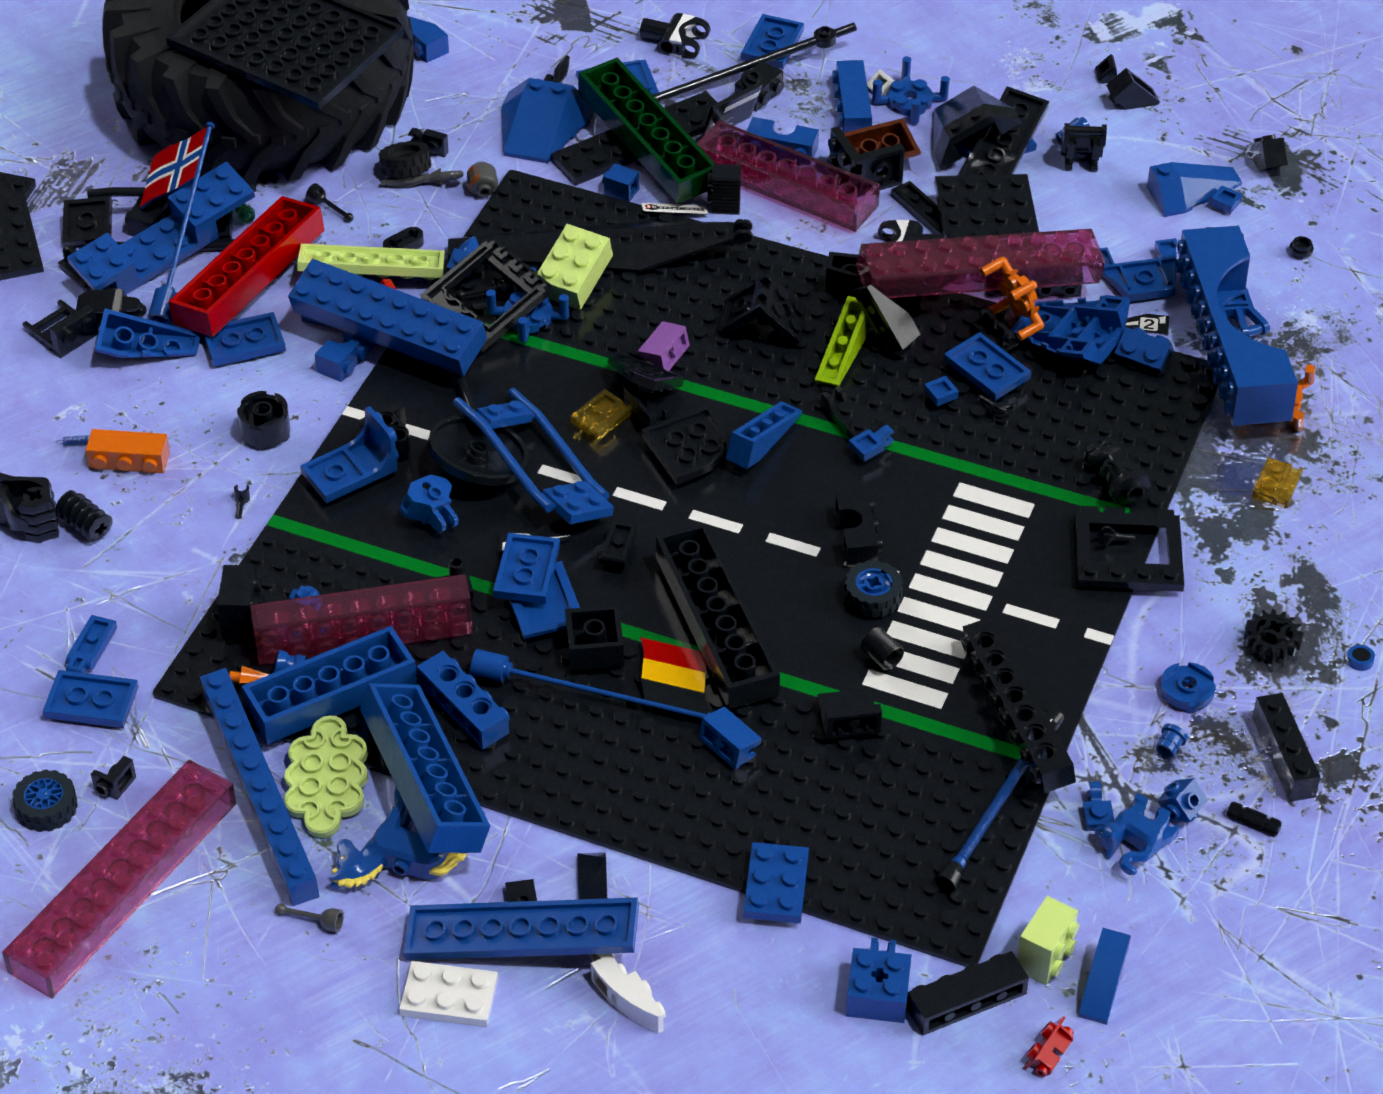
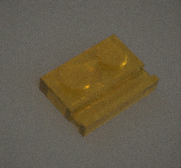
(601, 414)
(1277, 482)

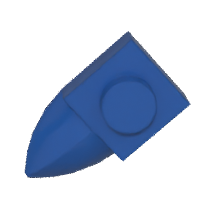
(463, 251)

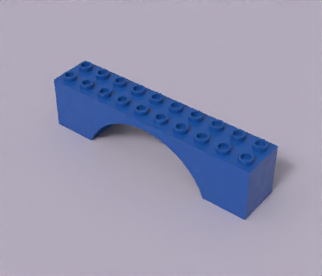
(1250, 376)

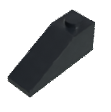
(889, 321)

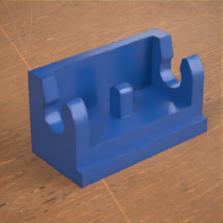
(728, 737)

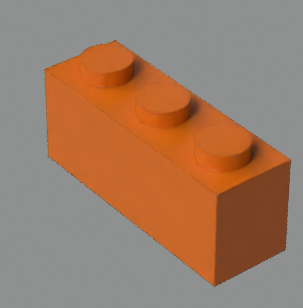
(127, 451)

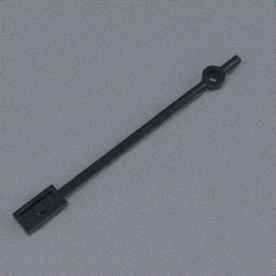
(823, 37)

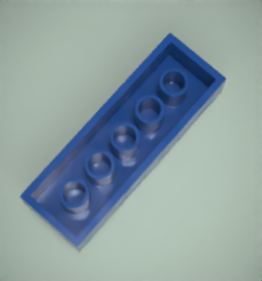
(327, 684)

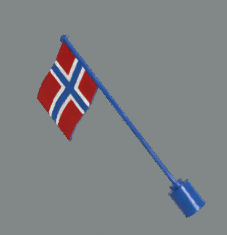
(168, 173)

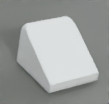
(886, 81)

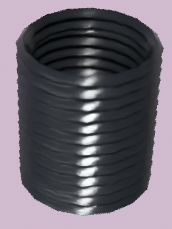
(882, 648)

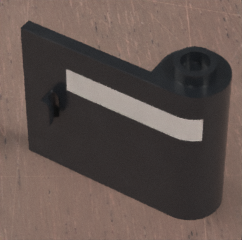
(738, 106)

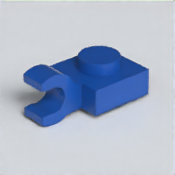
(870, 444)
(1096, 811)

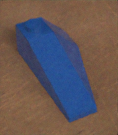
(133, 336)

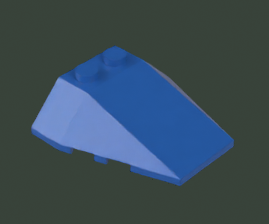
(541, 119)
(1080, 329)

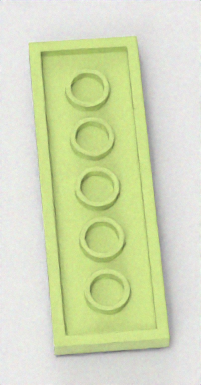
(376, 260)

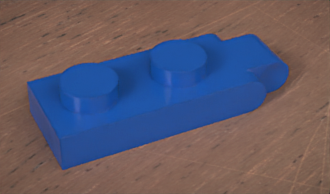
(90, 644)

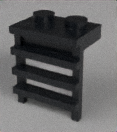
(67, 333)

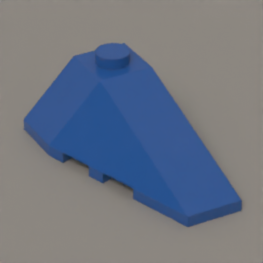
(1183, 185)

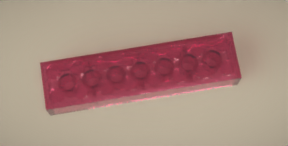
(793, 176)
(324, 622)

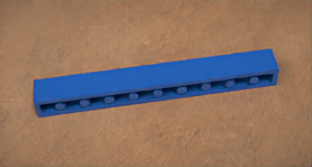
(260, 787)

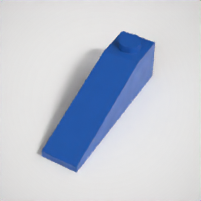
(759, 435)

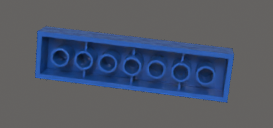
(388, 317)
(424, 769)

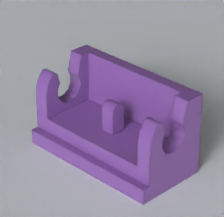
(665, 345)

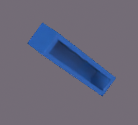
(852, 95)

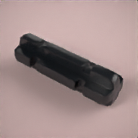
(1254, 818)

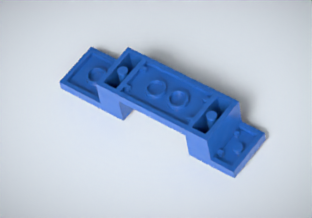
(152, 250)

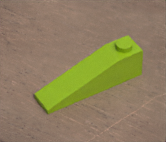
(844, 344)

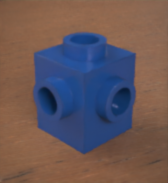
(1183, 799)

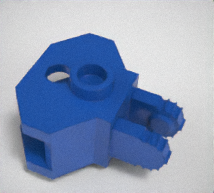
(430, 504)

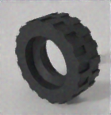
(405, 159)

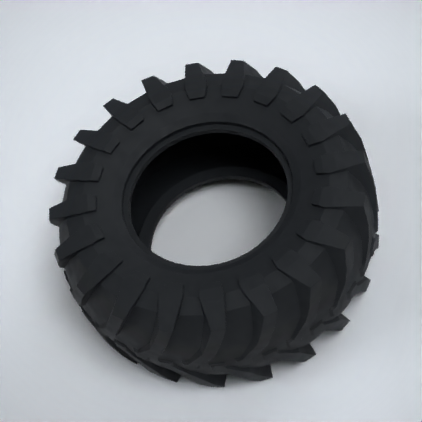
(255, 128)

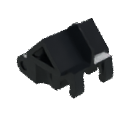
(1083, 144)

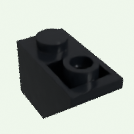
(1268, 152)

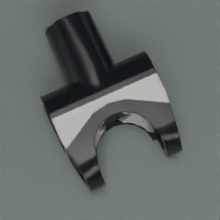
(676, 34)
(905, 231)

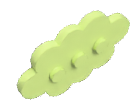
(326, 776)

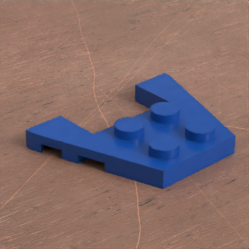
(1144, 277)

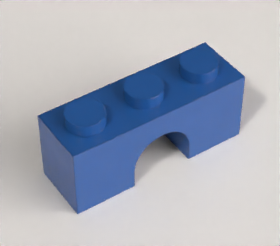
(802, 139)
(340, 359)

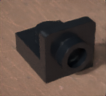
(117, 779)

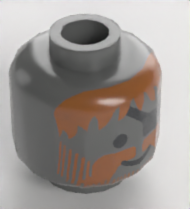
(482, 178)

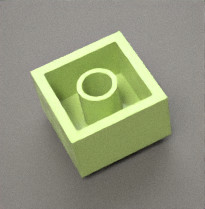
(1048, 940)

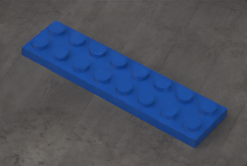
(521, 928)

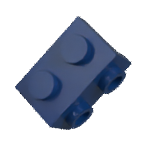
(1144, 349)

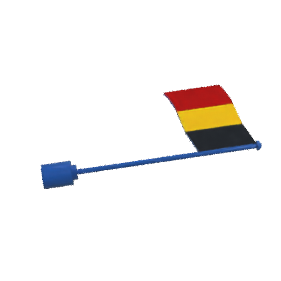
(670, 677)

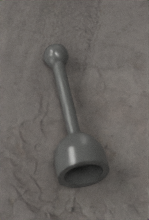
(330, 919)

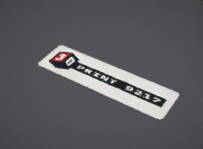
(674, 208)

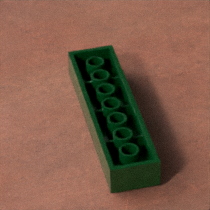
(646, 129)

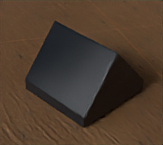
(1106, 70)

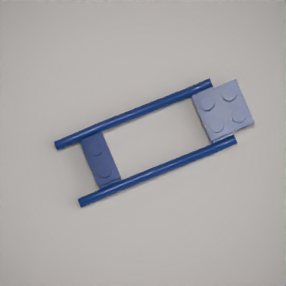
(573, 501)

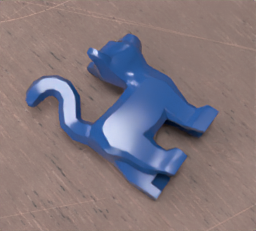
(1138, 830)

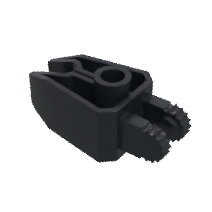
(111, 299)

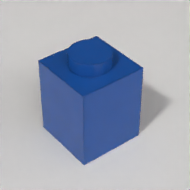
(621, 182)

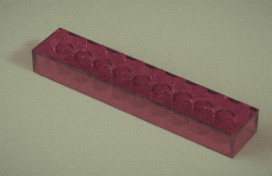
(954, 263)
(119, 879)

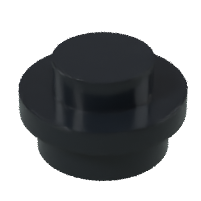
(1301, 247)

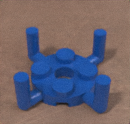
(902, 90)
(532, 322)

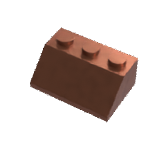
(882, 136)

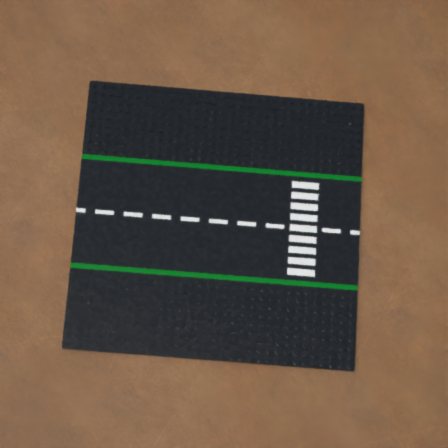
(964, 510)

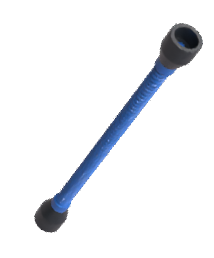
(951, 873)

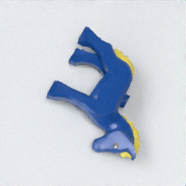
(391, 847)

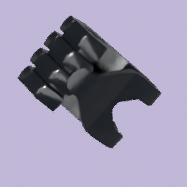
(29, 507)

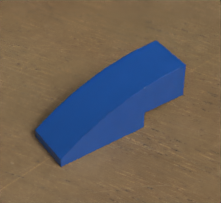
(1104, 976)

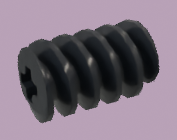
(83, 515)

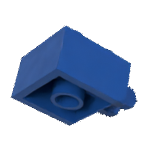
(878, 983)

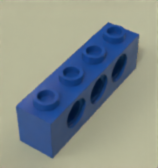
(463, 699)

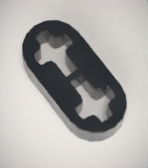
(408, 239)

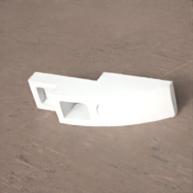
(627, 992)

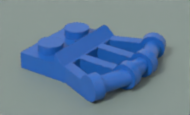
(1241, 307)

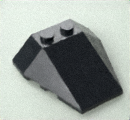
(965, 116)

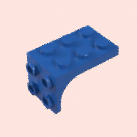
(356, 463)

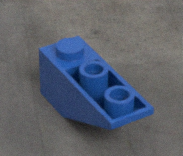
(428, 40)

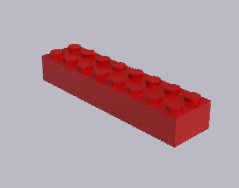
(246, 266)

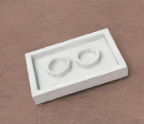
(449, 993)

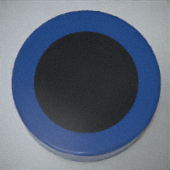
(1360, 657)

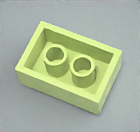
(575, 264)

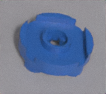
(1183, 698)

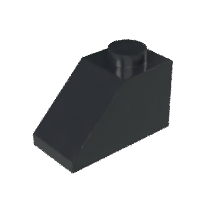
(1131, 91)

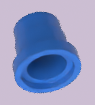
(1171, 740)

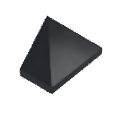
(592, 875)

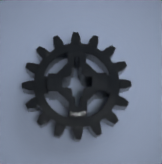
(1273, 635)

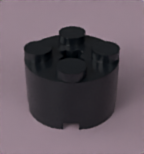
(263, 420)

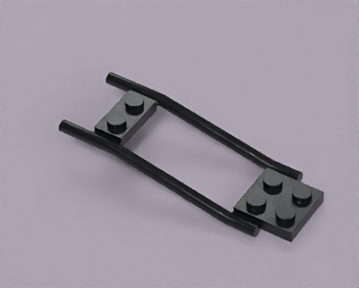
(92, 217)

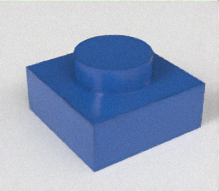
(1226, 199)
(941, 391)

